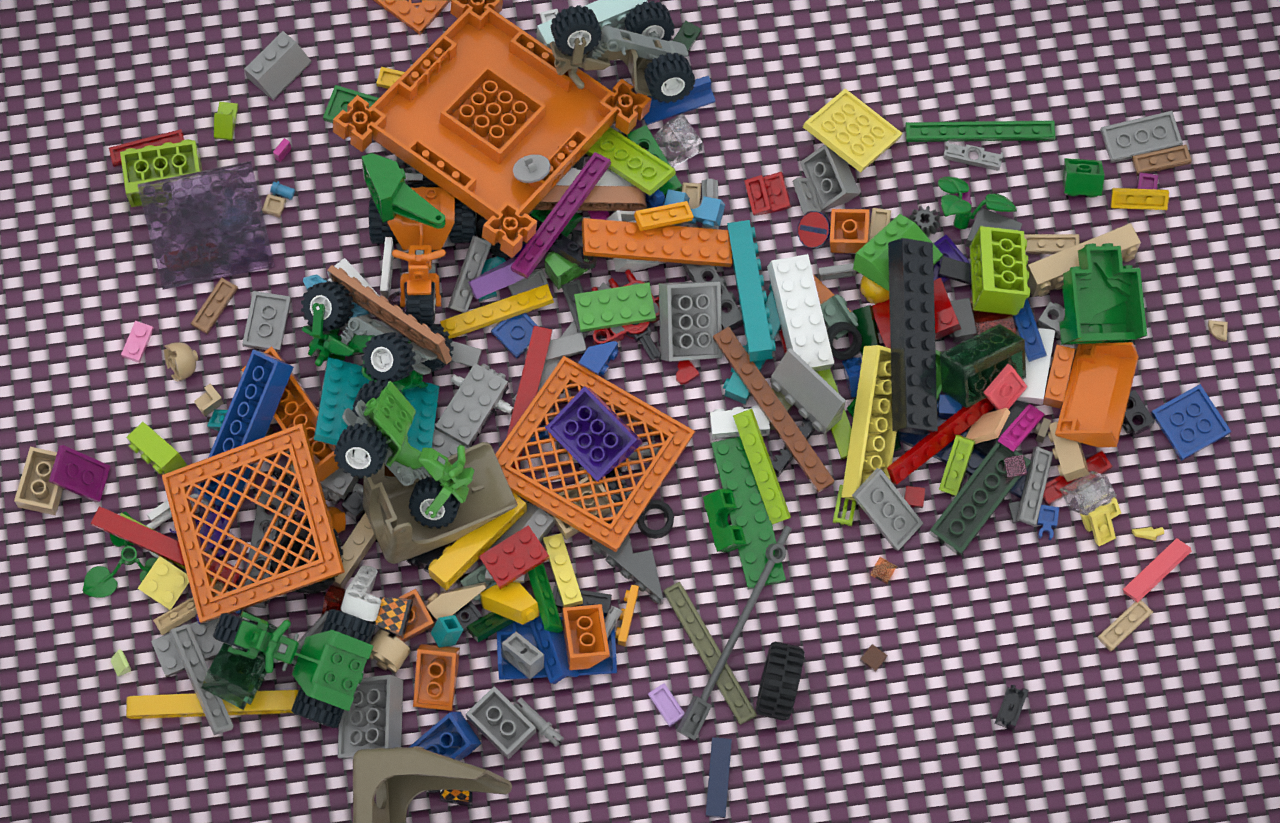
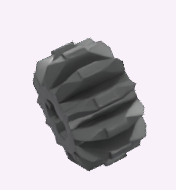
(932, 220)

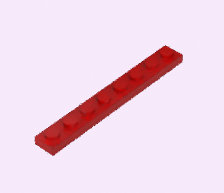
(937, 440)

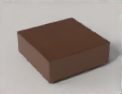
(873, 658)

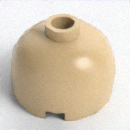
(180, 359)

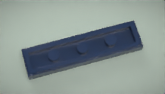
(718, 777)

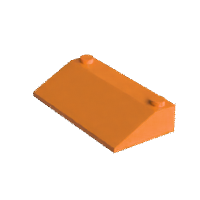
(1098, 393)

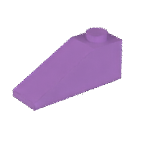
(494, 279)

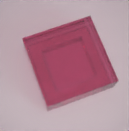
(1015, 466)

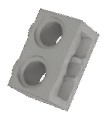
(1046, 323)
(523, 655)

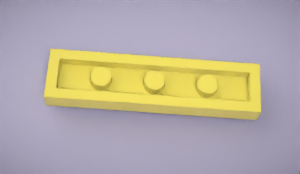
(562, 570)

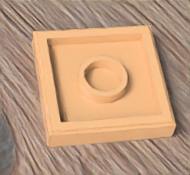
(988, 426)

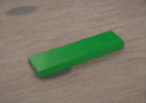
(545, 599)

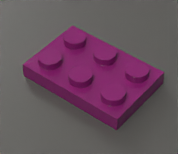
(79, 473)

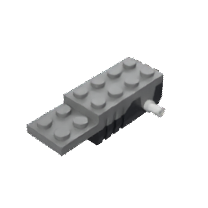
(470, 409)

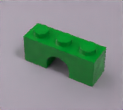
(718, 506)

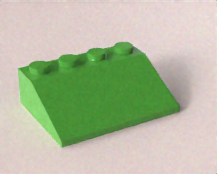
(873, 257)

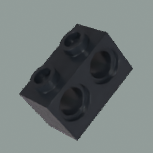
(1139, 412)

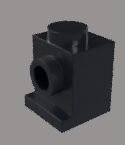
(473, 613)

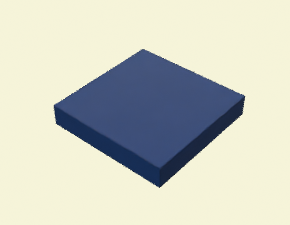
(515, 333)

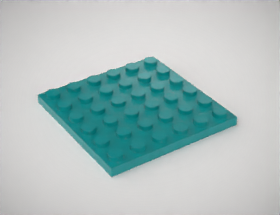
(340, 390)

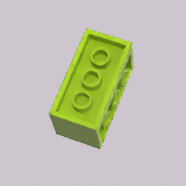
(157, 163)
(999, 270)

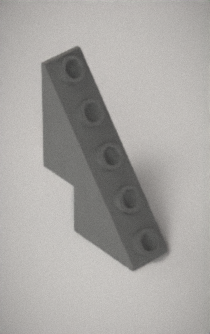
(637, 566)

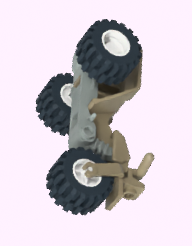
(654, 61)

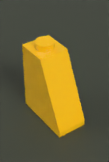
(510, 602)

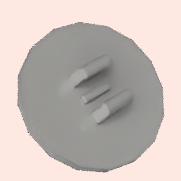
(531, 168)

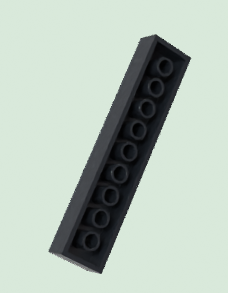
(912, 336)

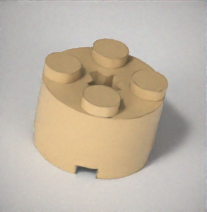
(388, 651)

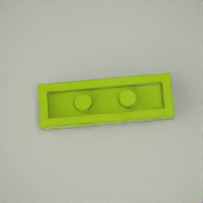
(957, 465)

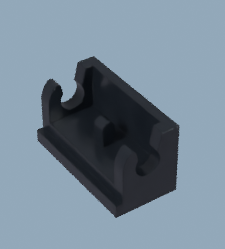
(1011, 707)

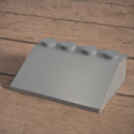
(689, 320)
(808, 392)
(373, 716)

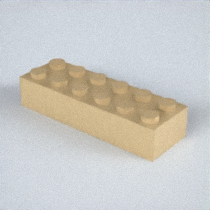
(1048, 272)

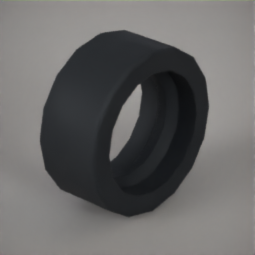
(855, 346)
(663, 531)

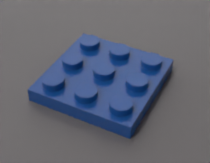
(1190, 422)

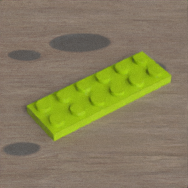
(632, 161)

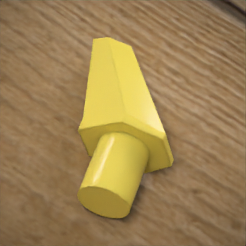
(1148, 533)

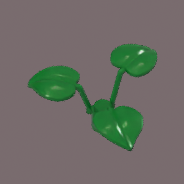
(956, 205)
(100, 582)

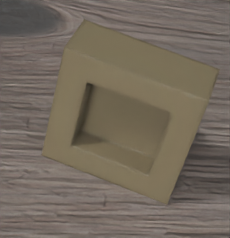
(1041, 430)

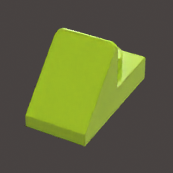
(225, 120)

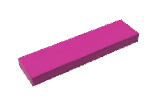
(1021, 427)

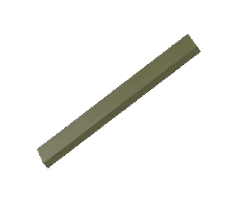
(709, 652)

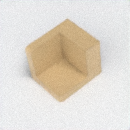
(209, 400)

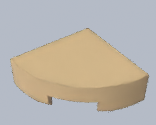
(1218, 329)

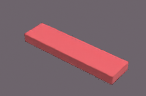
(1157, 570)

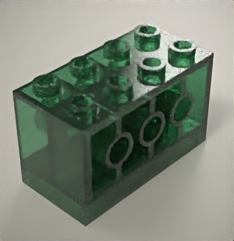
(978, 361)
(236, 676)

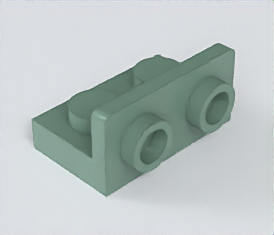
(835, 311)

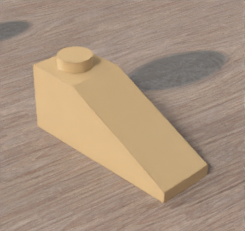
(452, 600)

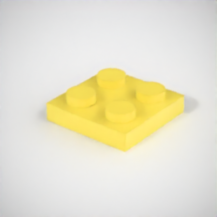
(164, 583)

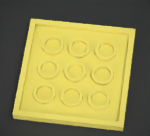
(852, 130)

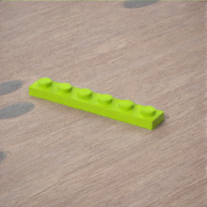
(761, 466)

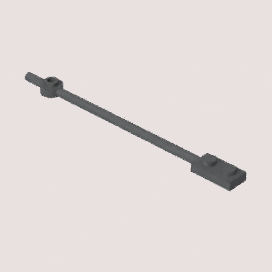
(698, 707)

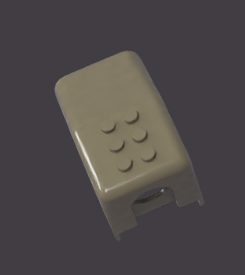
(403, 538)
(403, 773)

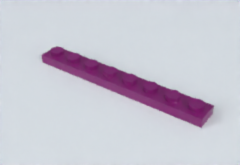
(560, 215)

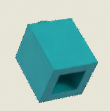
(446, 631)

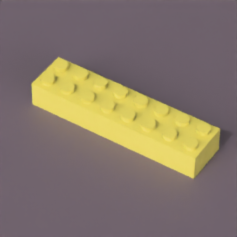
(871, 432)

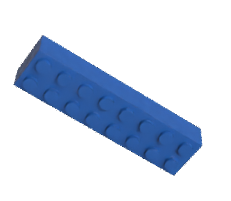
(249, 414)

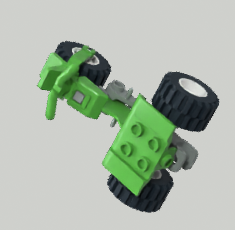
(379, 436)

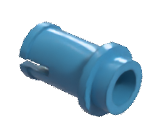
(282, 190)

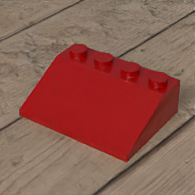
(945, 317)

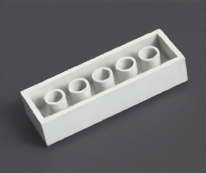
(800, 310)

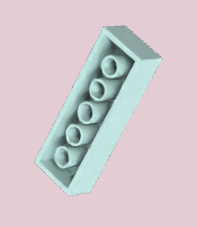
(608, 13)

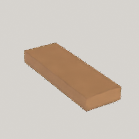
(1161, 159)
(214, 306)

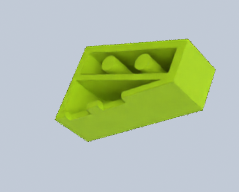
(155, 450)

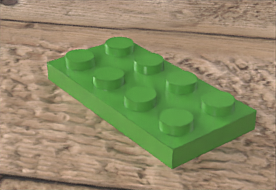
(615, 307)

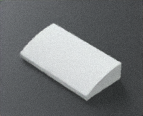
(1038, 371)

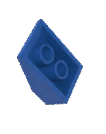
(450, 737)

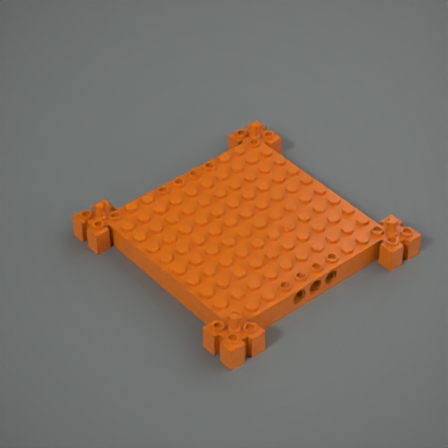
(482, 105)

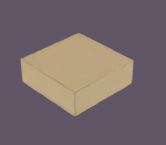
(274, 205)

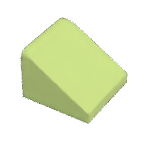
(120, 663)

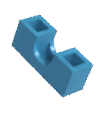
(708, 213)

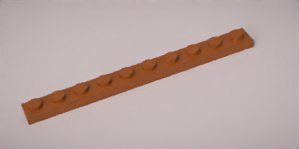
(773, 409)

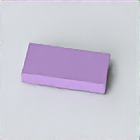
(666, 704)

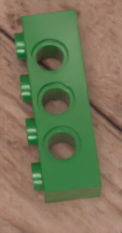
(644, 138)

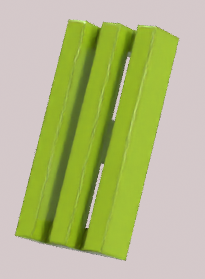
(842, 520)

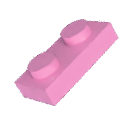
(137, 341)

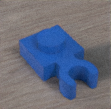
(1047, 518)

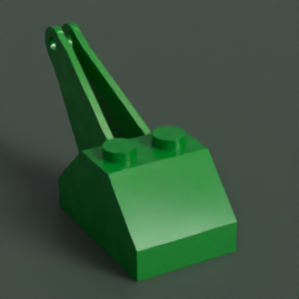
(392, 194)

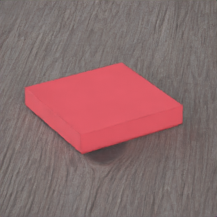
(1005, 388)

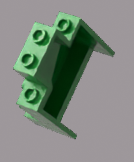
(1102, 299)

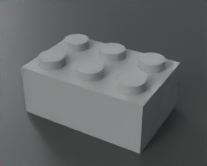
(501, 722)

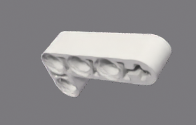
(357, 596)

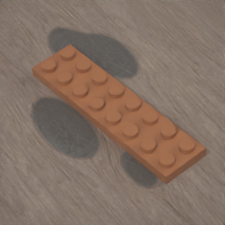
(392, 315)

